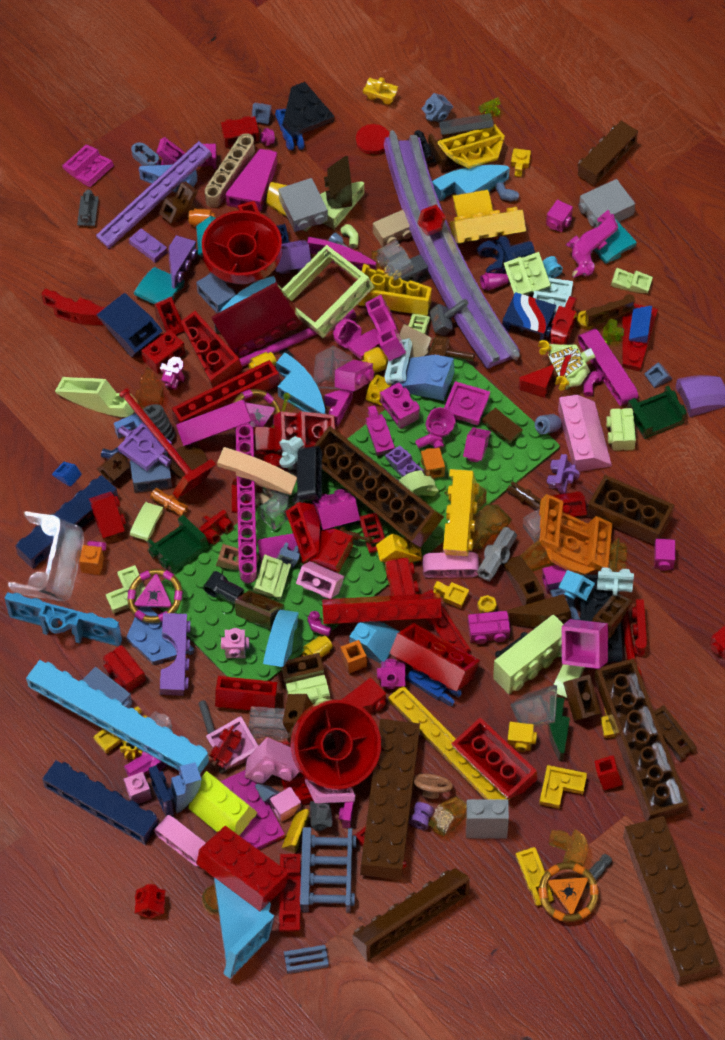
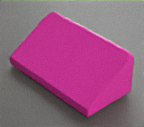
(272, 545)

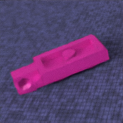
(379, 432)

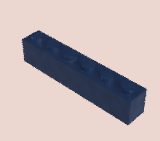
(78, 511)
(100, 802)

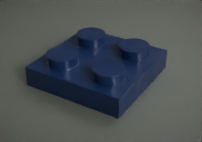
(163, 793)

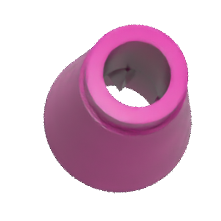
(493, 280)

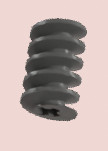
(160, 419)

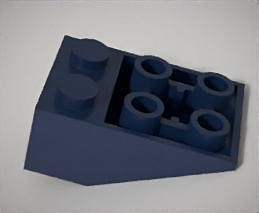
(129, 324)

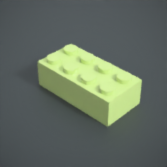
(529, 655)

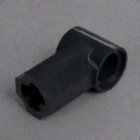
(219, 586)

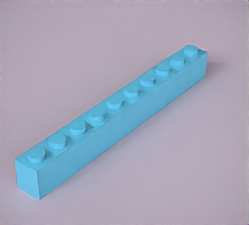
(115, 717)

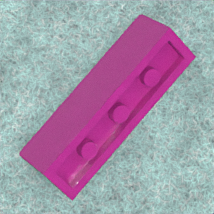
(214, 422)

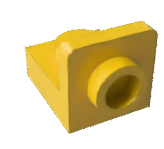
(375, 387)

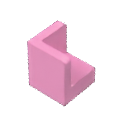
(285, 804)

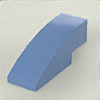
(185, 785)

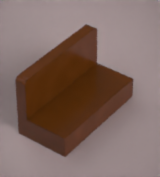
(443, 161)

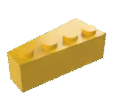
(487, 226)
(398, 294)
(460, 513)

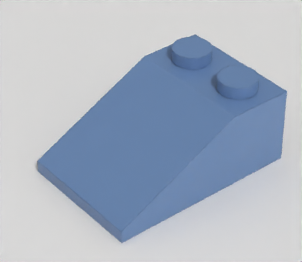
(429, 376)

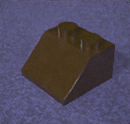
(339, 184)

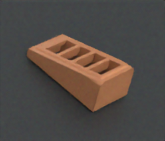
(229, 563)

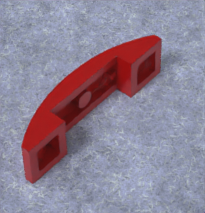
(290, 896)

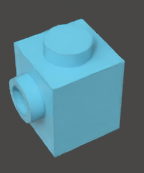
(576, 585)

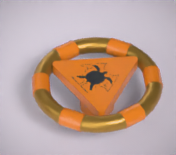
(568, 891)

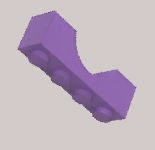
(173, 677)

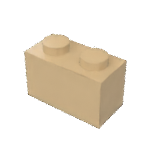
(392, 228)

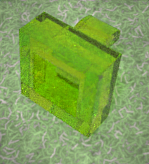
(490, 106)
(612, 332)

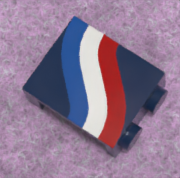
(530, 315)

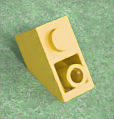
(398, 547)

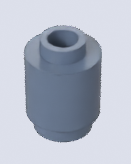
(548, 424)

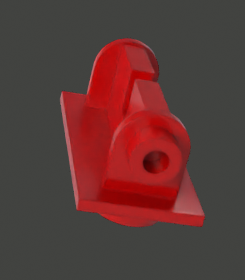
(228, 739)

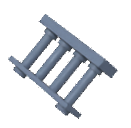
(309, 879)

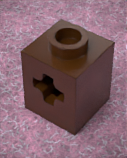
(106, 468)

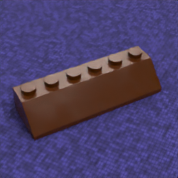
(411, 913)

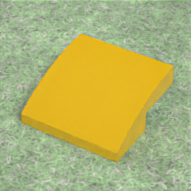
(472, 203)

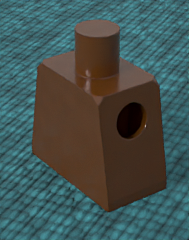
(295, 706)

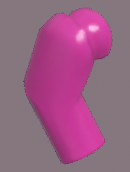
(589, 381)

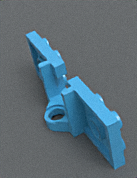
(47, 616)

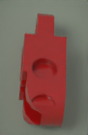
(564, 322)

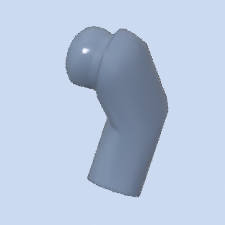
(506, 194)

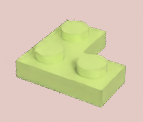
(118, 599)

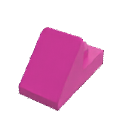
(169, 152)
(339, 402)

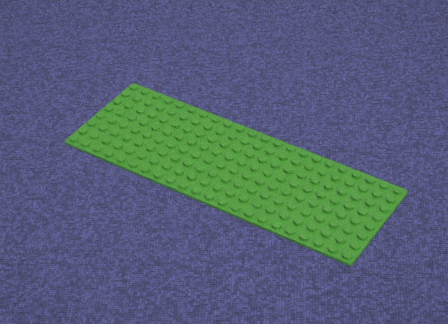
(362, 571)

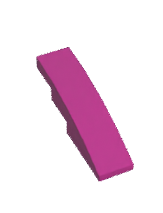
(352, 256)

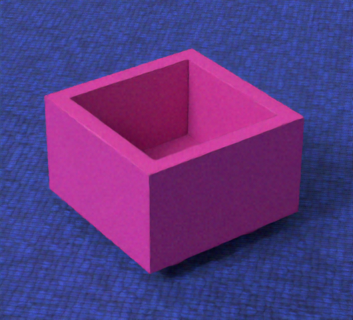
(584, 643)

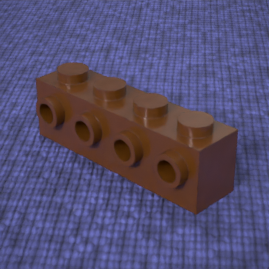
(607, 152)

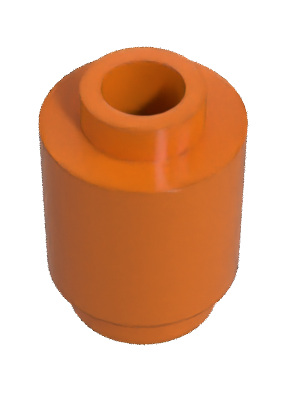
(198, 215)

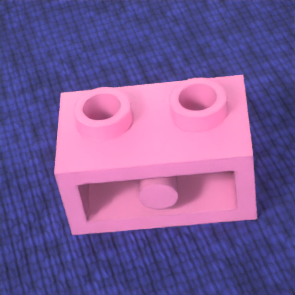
(320, 580)

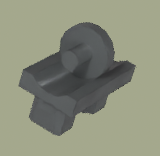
(320, 815)

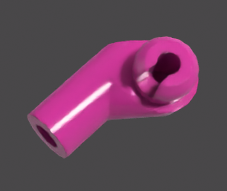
(431, 440)
(316, 625)

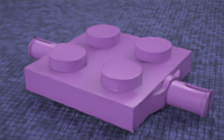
(142, 447)

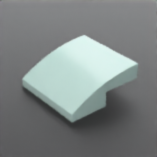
(557, 293)

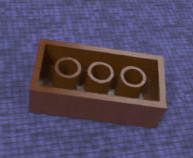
(630, 509)

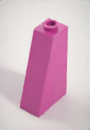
(254, 180)

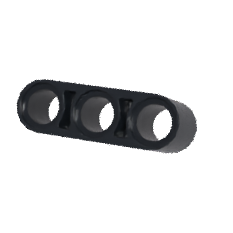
(309, 473)

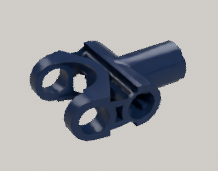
(505, 252)

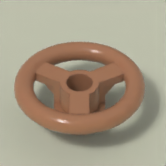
(432, 784)

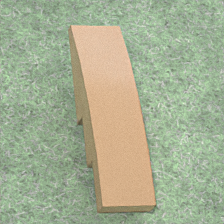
(257, 470)

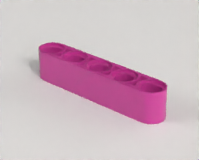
(607, 365)

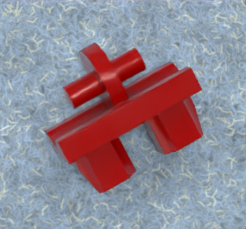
(215, 525)

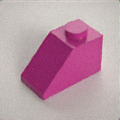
(476, 444)

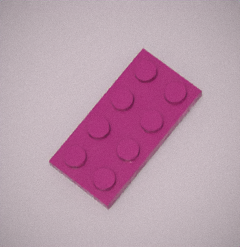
(264, 827)

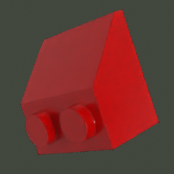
(333, 549)

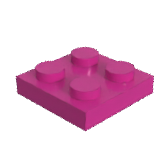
(467, 402)

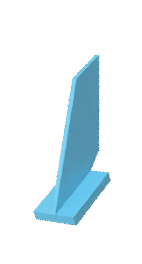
(242, 927)

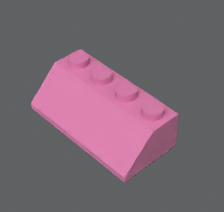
(583, 433)

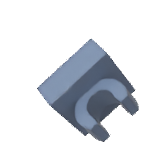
(261, 112)
(288, 556)

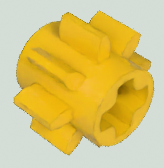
(130, 753)

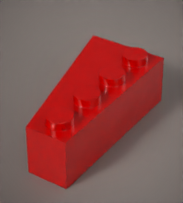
(211, 351)

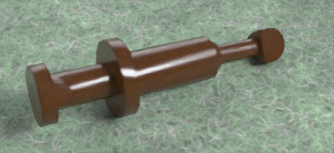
(356, 536)

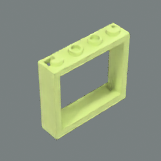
(343, 304)

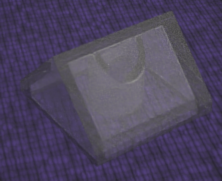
(325, 366)
(536, 707)

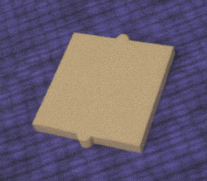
(419, 341)

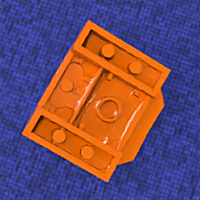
(572, 542)

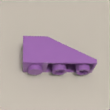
(181, 254)

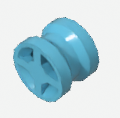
(552, 268)

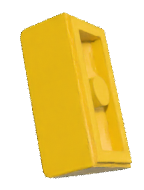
(295, 831)

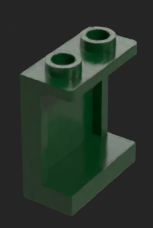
(658, 413)
(179, 545)

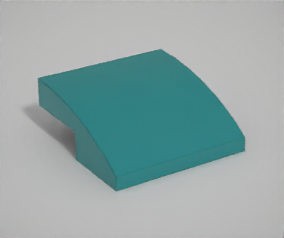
(616, 244)
(157, 286)

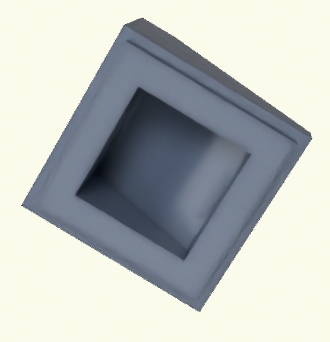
(658, 375)
(266, 792)

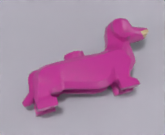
(589, 241)

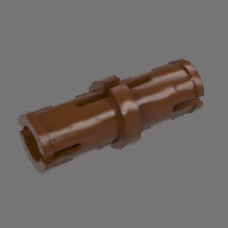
(524, 495)

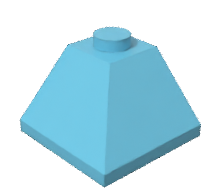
(375, 639)

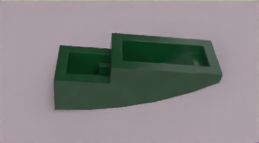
(559, 729)

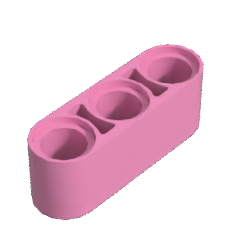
(450, 566)
(179, 838)

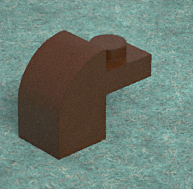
(178, 207)

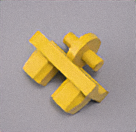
(380, 89)

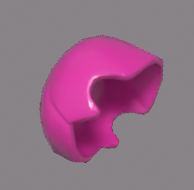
(346, 332)
(440, 422)

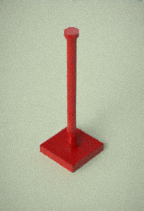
(193, 477)

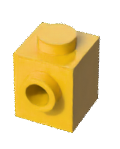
(521, 736)

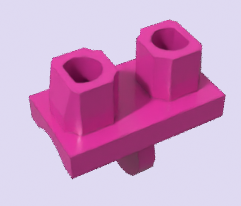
(173, 373)

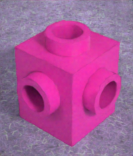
(391, 673)

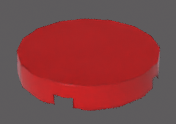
(371, 138)

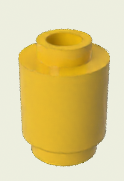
(257, 360)
(319, 645)

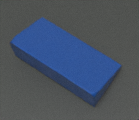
(640, 324)

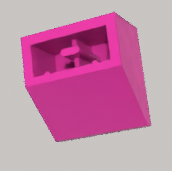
(336, 509)

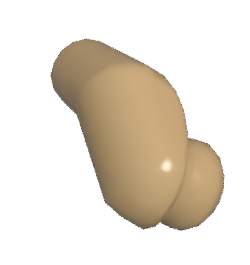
(260, 498)

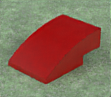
(304, 425)

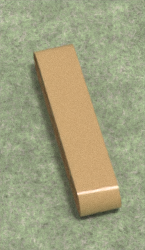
(229, 170)

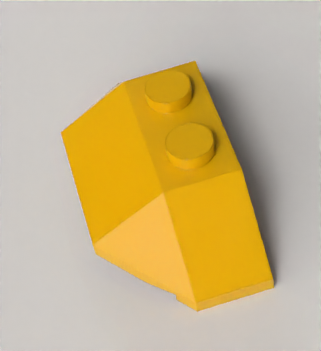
(474, 147)

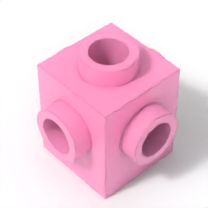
(235, 643)

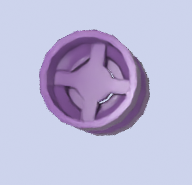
(421, 816)

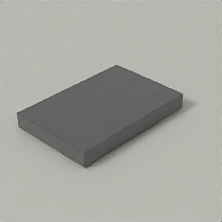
(466, 124)

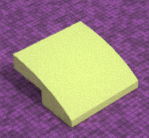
(527, 274)

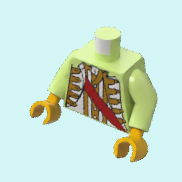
(568, 363)

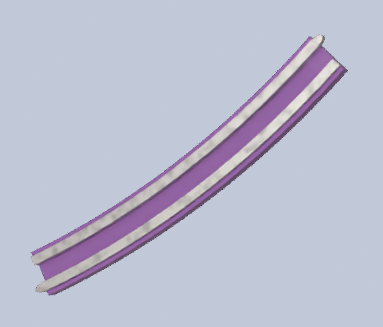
(443, 256)

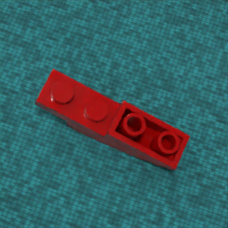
(78, 312)

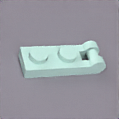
(398, 365)

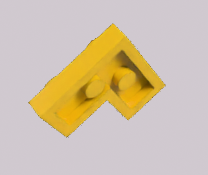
(560, 780)

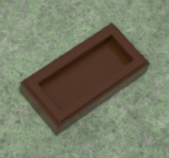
(502, 425)

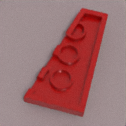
(634, 352)

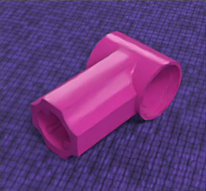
(143, 764)

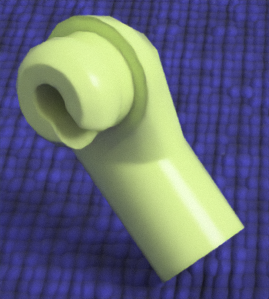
(352, 233)

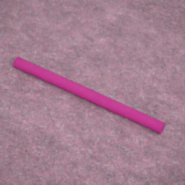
(287, 342)

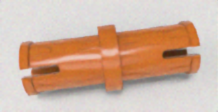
(169, 502)

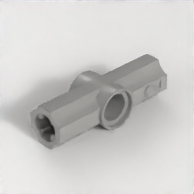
(497, 553)

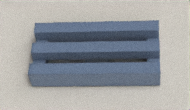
(306, 951)

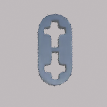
(147, 154)

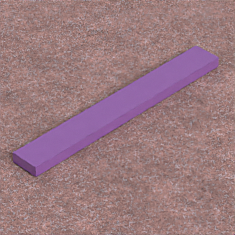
(153, 195)

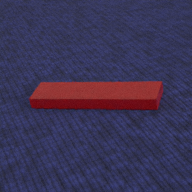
(447, 630)

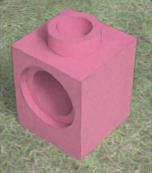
(137, 788)

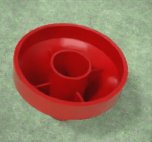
(242, 247)
(354, 741)

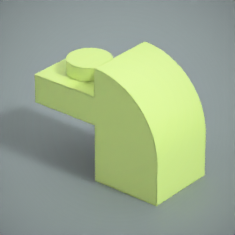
(419, 483)

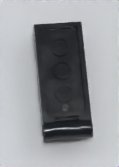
(590, 608)

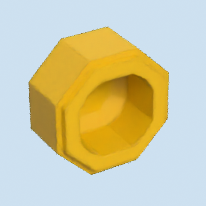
(487, 604)

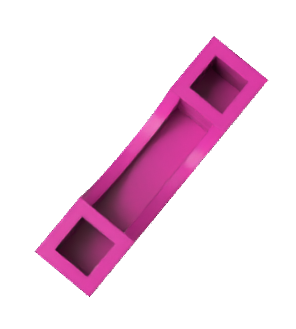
(387, 330)

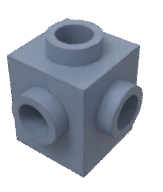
(437, 108)

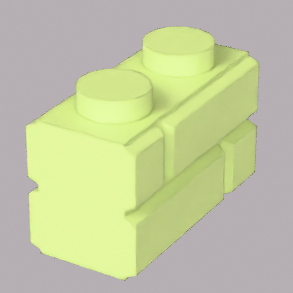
(621, 429)
(314, 687)

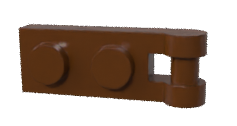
(610, 311)
(674, 734)

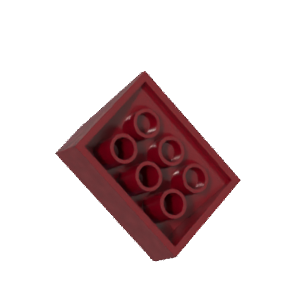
(257, 320)

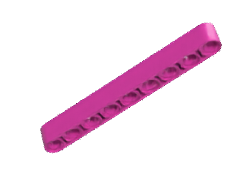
(248, 510)

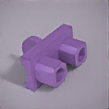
(565, 474)

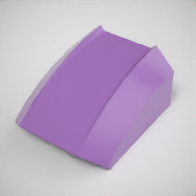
(701, 393)

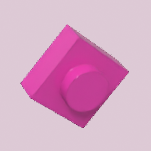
(346, 814)

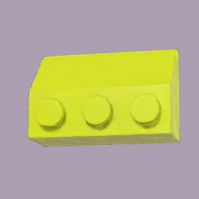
(221, 806)

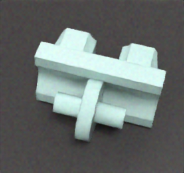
(290, 452)
(615, 581)

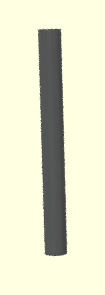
(208, 723)

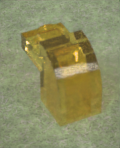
(575, 845)

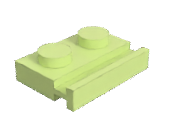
(271, 577)

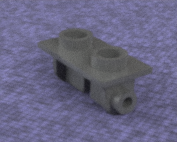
(87, 209)

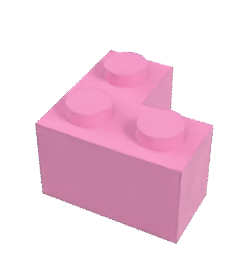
(269, 759)

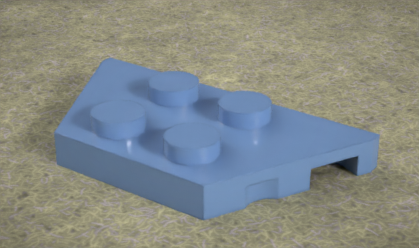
(149, 642)

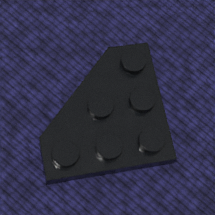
(305, 111)

